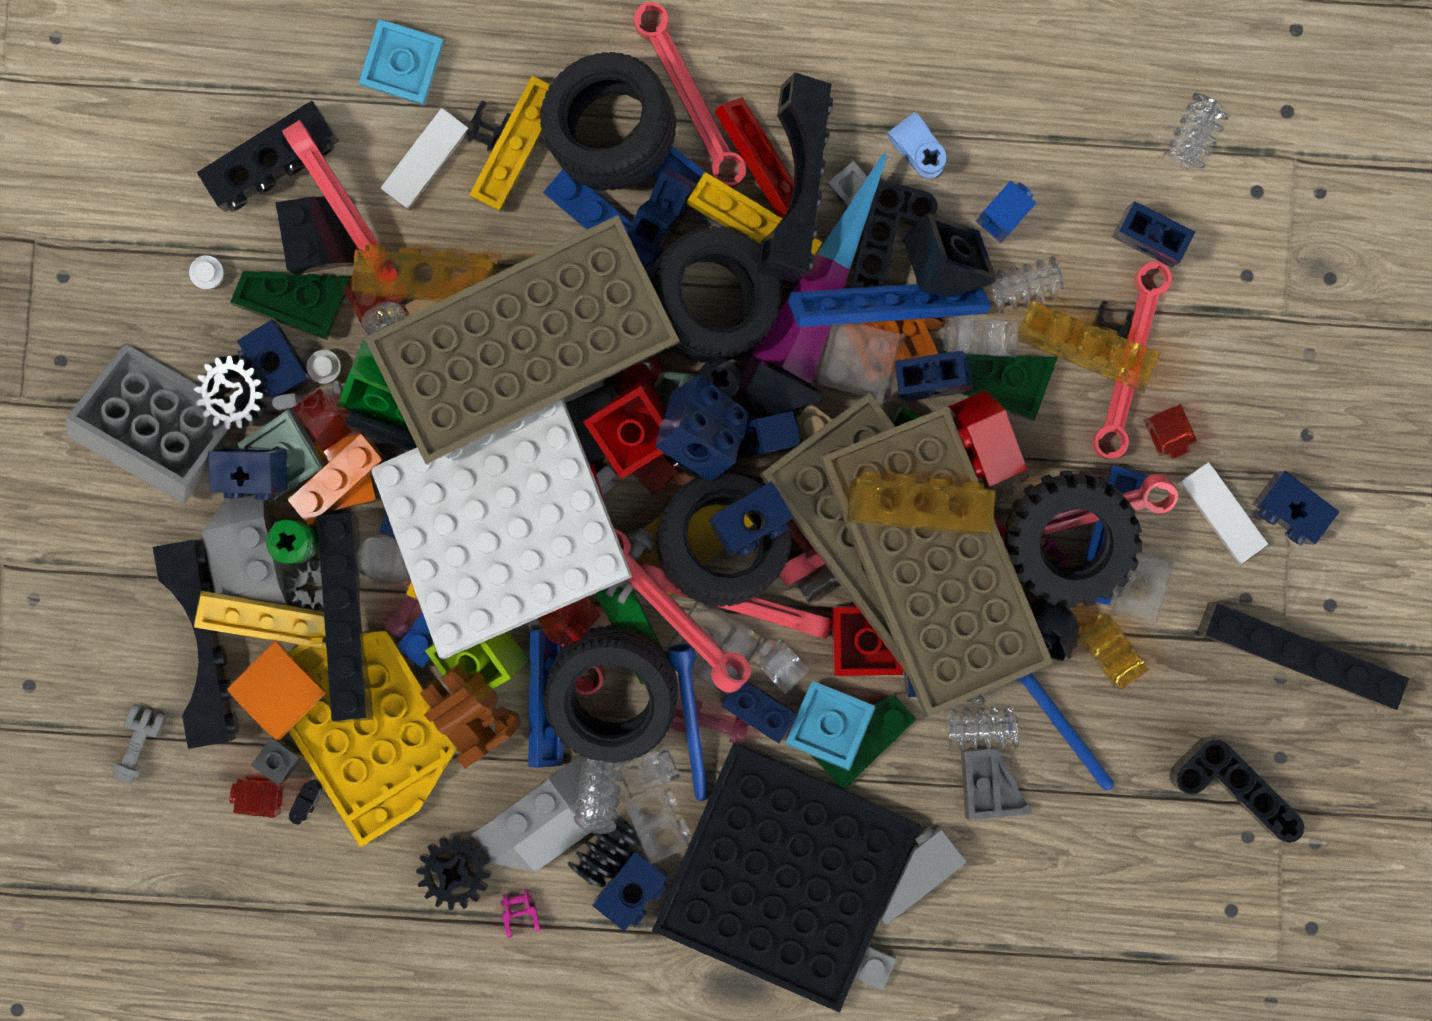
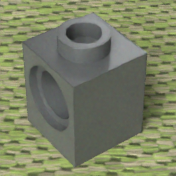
(278, 760)

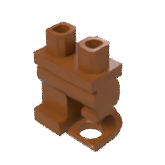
(467, 712)

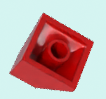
(629, 428)

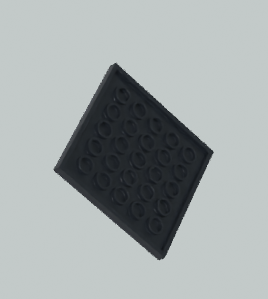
(786, 877)

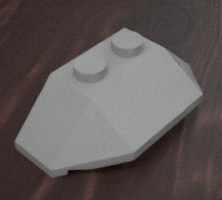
(239, 552)
(535, 825)

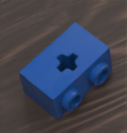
(1006, 210)

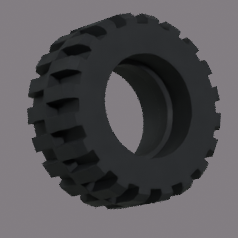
(1090, 579)

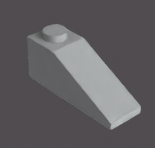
(926, 866)

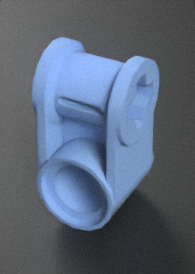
(915, 141)

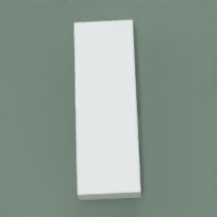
(425, 158)
(1223, 513)

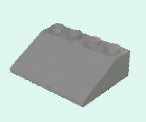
(147, 423)

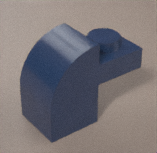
(663, 212)

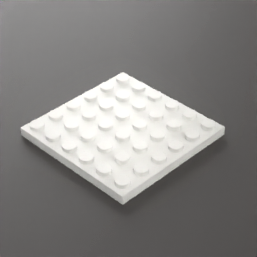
(501, 529)

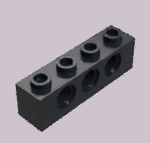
(220, 174)

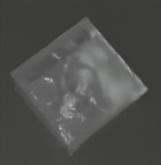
(862, 359)

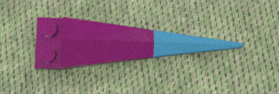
(800, 348)

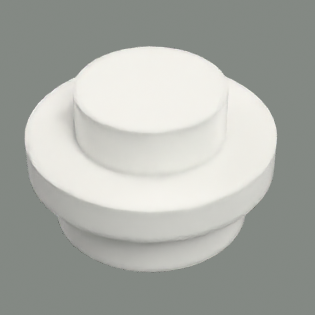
(206, 272)
(323, 366)

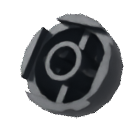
(1057, 626)

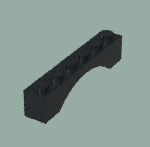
(804, 116)
(342, 616)
(1302, 655)
(208, 714)

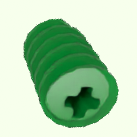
(280, 537)

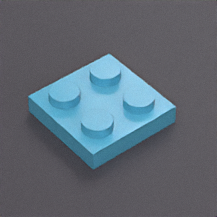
(401, 62)
(830, 725)

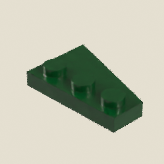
(294, 300)
(1012, 381)
(886, 725)

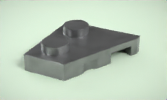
(989, 786)

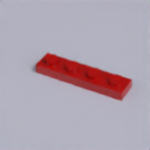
(757, 153)

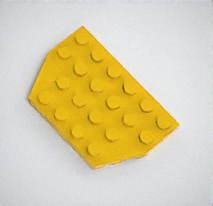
(380, 766)

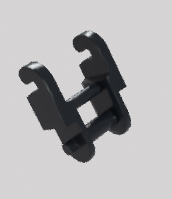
(477, 122)
(1120, 330)
(305, 801)

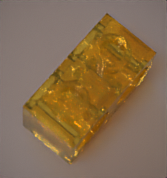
(1112, 651)

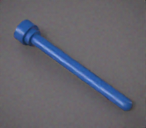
(682, 659)
(1067, 731)

